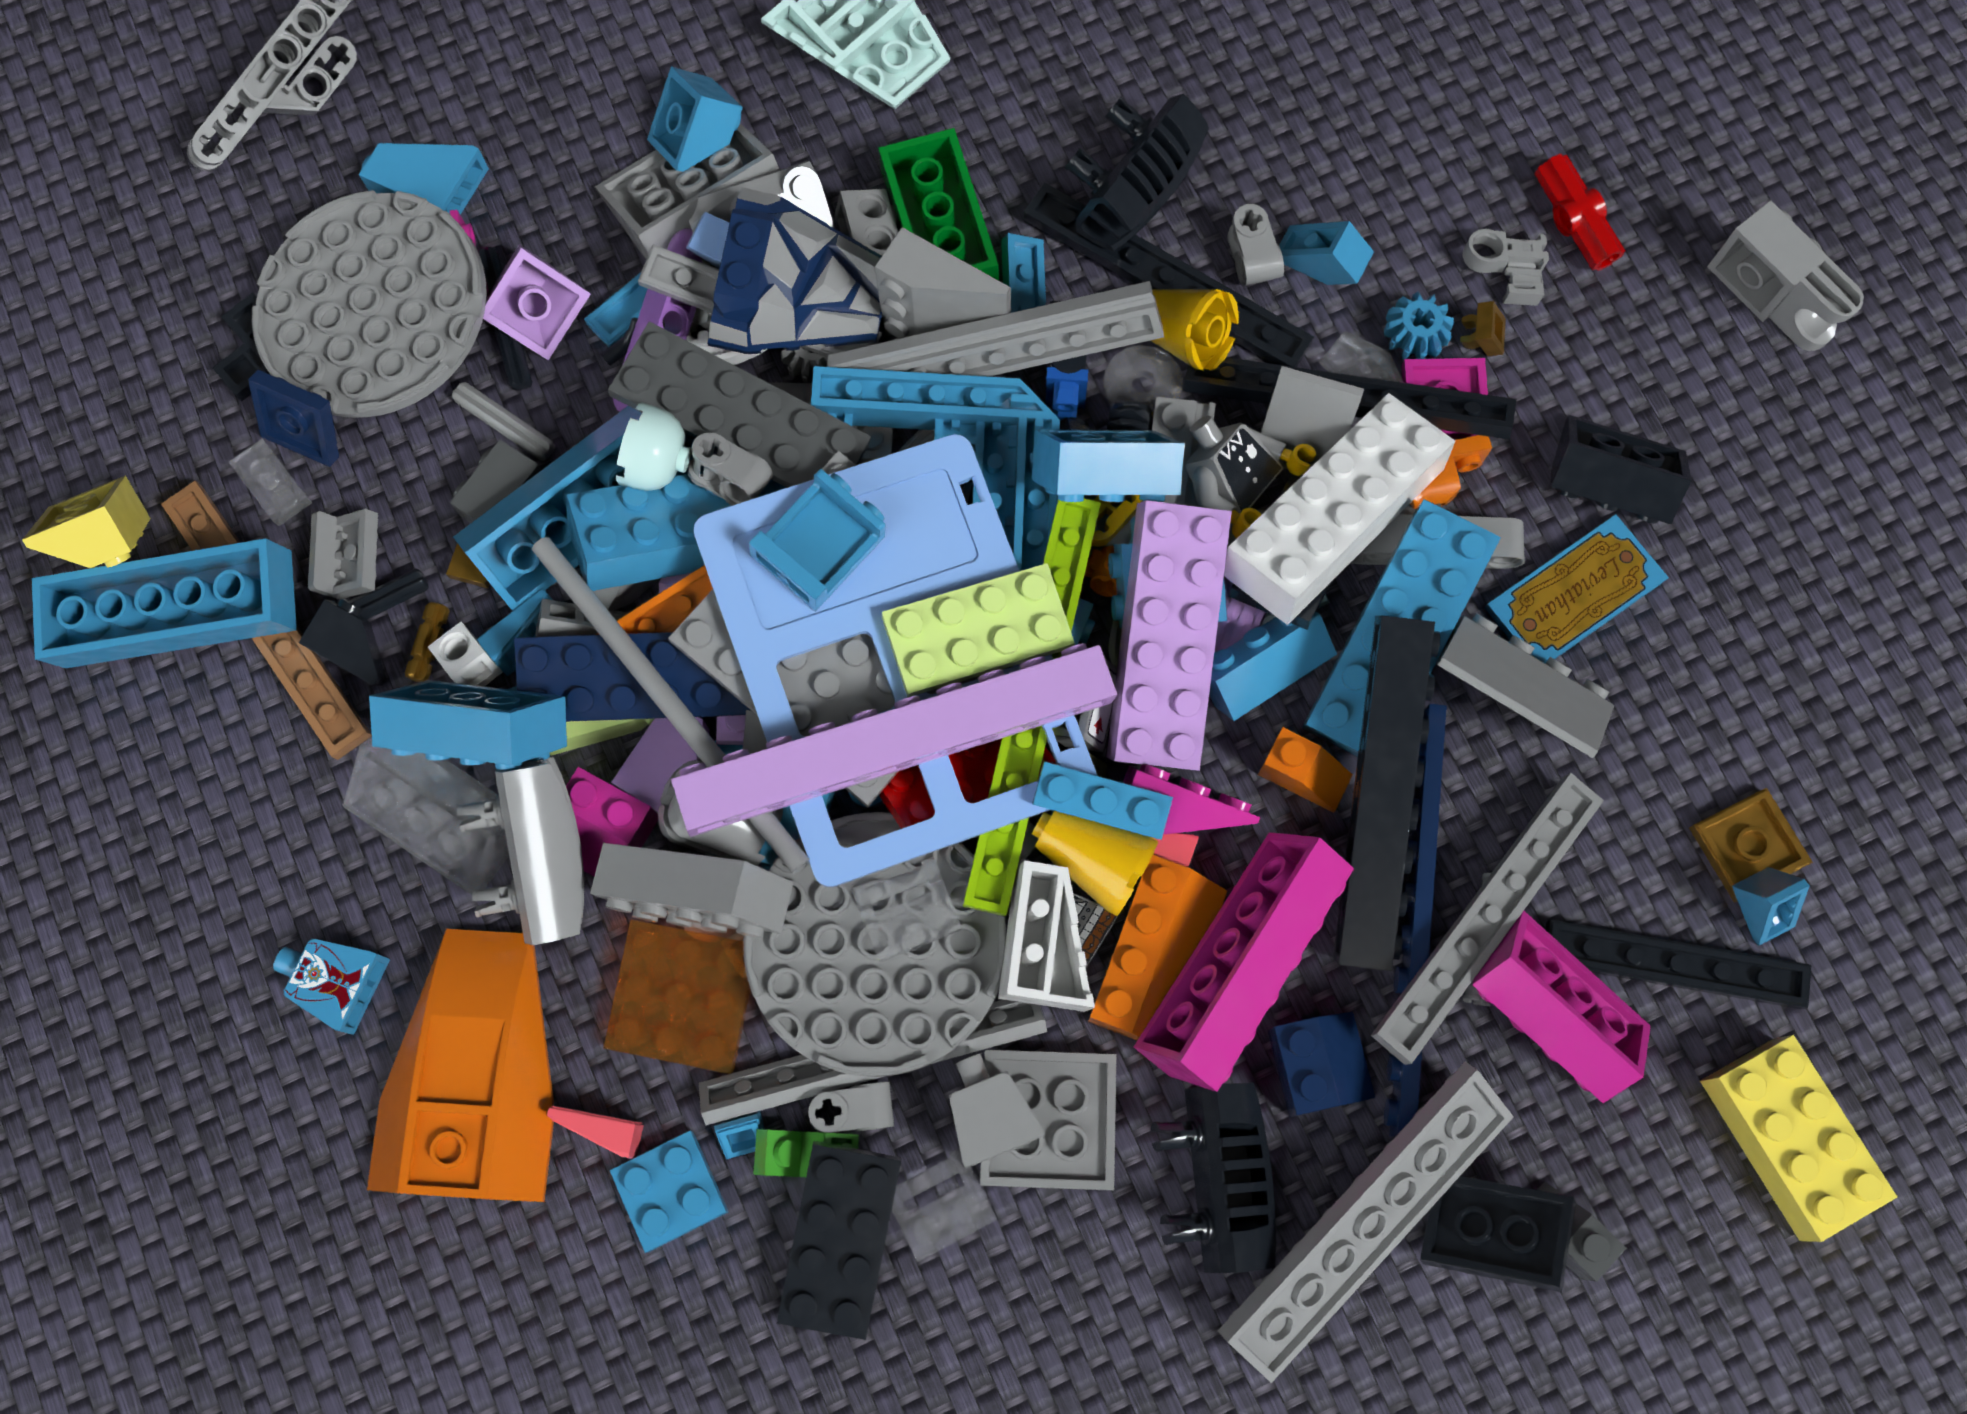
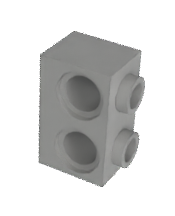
(867, 218)

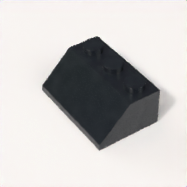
(1620, 470)

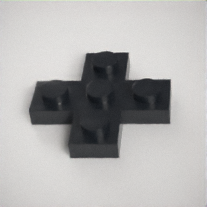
(245, 360)

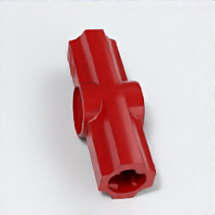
(1579, 212)

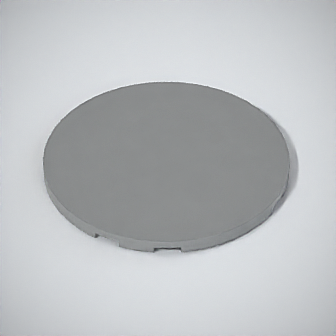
(370, 302)
(865, 1016)

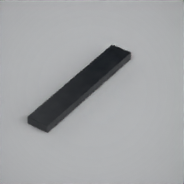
(1686, 965)

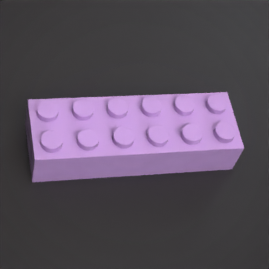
(1168, 635)

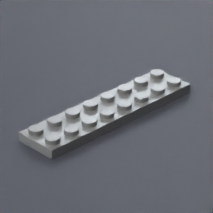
(1366, 1222)

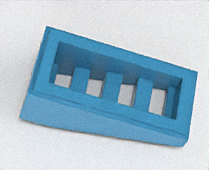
(521, 622)

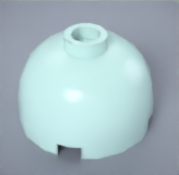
(652, 450)

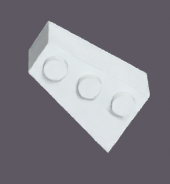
(1043, 942)

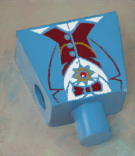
(331, 981)

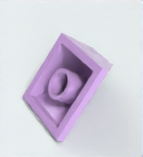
(534, 302)

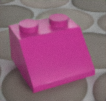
(606, 816)

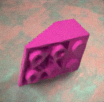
(1191, 803)

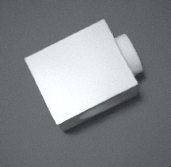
(464, 657)

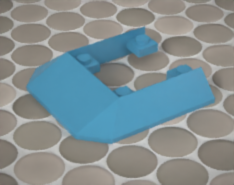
(990, 412)

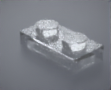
(270, 482)

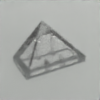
(1360, 358)

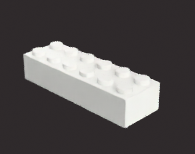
(1337, 508)

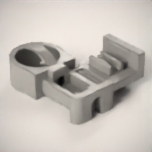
(1521, 261)

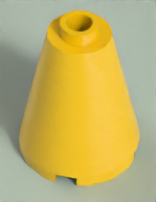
(1197, 325)
(1098, 856)

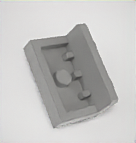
(343, 553)

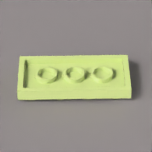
(977, 629)

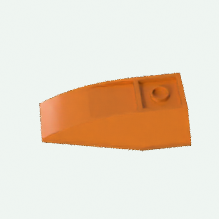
(470, 1079)

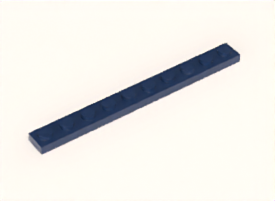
(1417, 926)

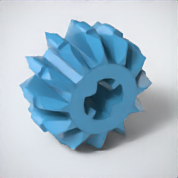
(1418, 326)

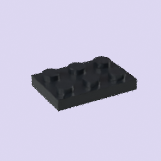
(1500, 1233)

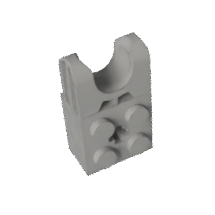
(1786, 278)

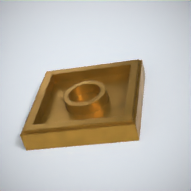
(1749, 840)

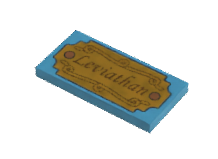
(1577, 590)

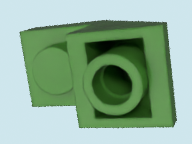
(790, 1151)

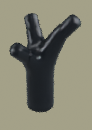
(620, 347)

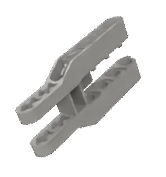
(263, 82)

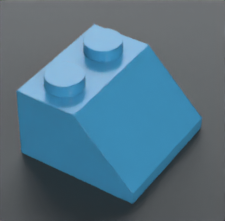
(693, 119)

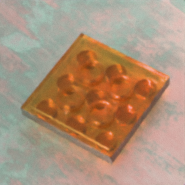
(679, 997)

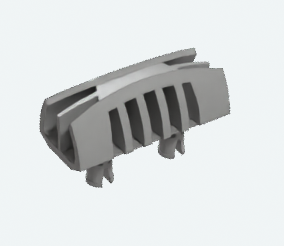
(541, 848)

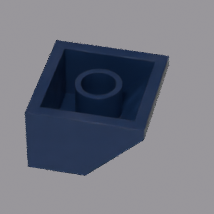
(1320, 1063)

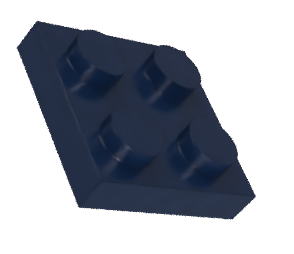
(294, 418)

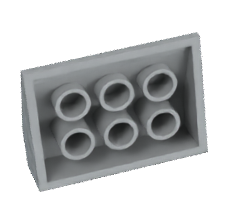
(658, 201)
(933, 290)
(1527, 684)

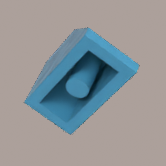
(1326, 252)

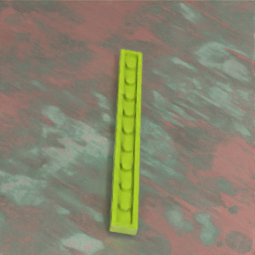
(1022, 753)

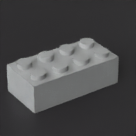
(692, 890)

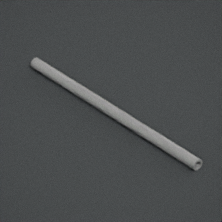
(658, 690)

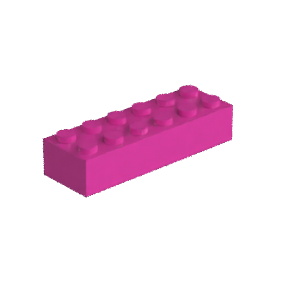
(1244, 959)

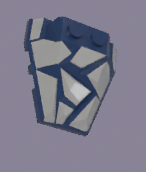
(791, 281)

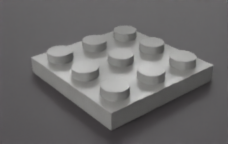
(1076, 1108)

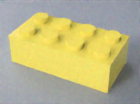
(1798, 1139)

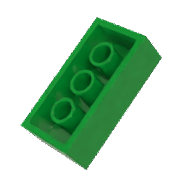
(937, 198)

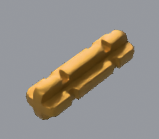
(428, 632)

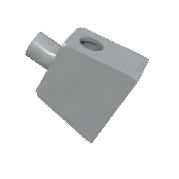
(990, 1113)

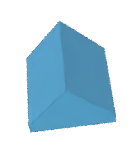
(739, 1134)

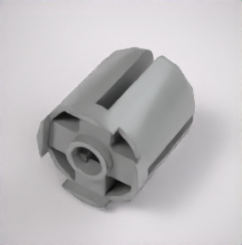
(732, 841)

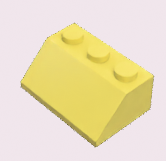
(92, 526)

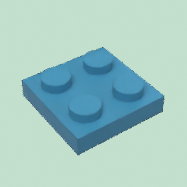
(669, 1191)

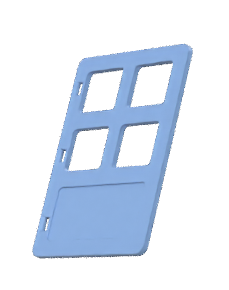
(928, 549)

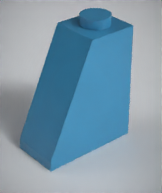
(432, 171)

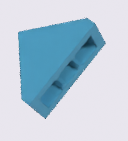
(1770, 902)

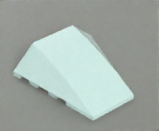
(871, 42)

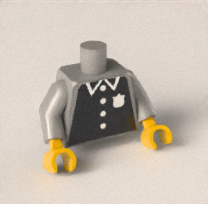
(1237, 467)

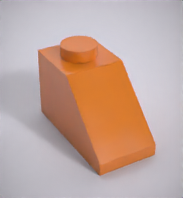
(1306, 770)

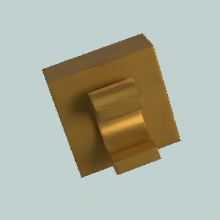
(1489, 329)

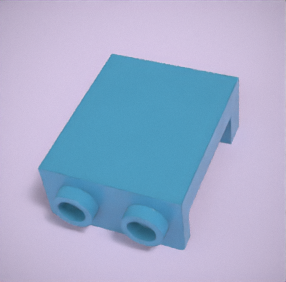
(819, 539)

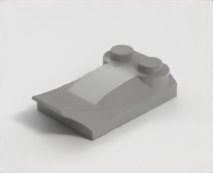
(795, 183)

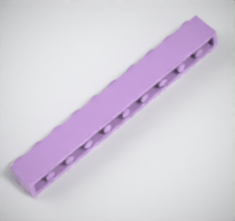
(892, 740)

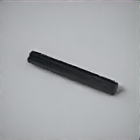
(511, 350)

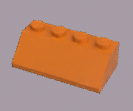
(1156, 941)

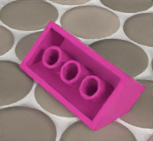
(1565, 1009)

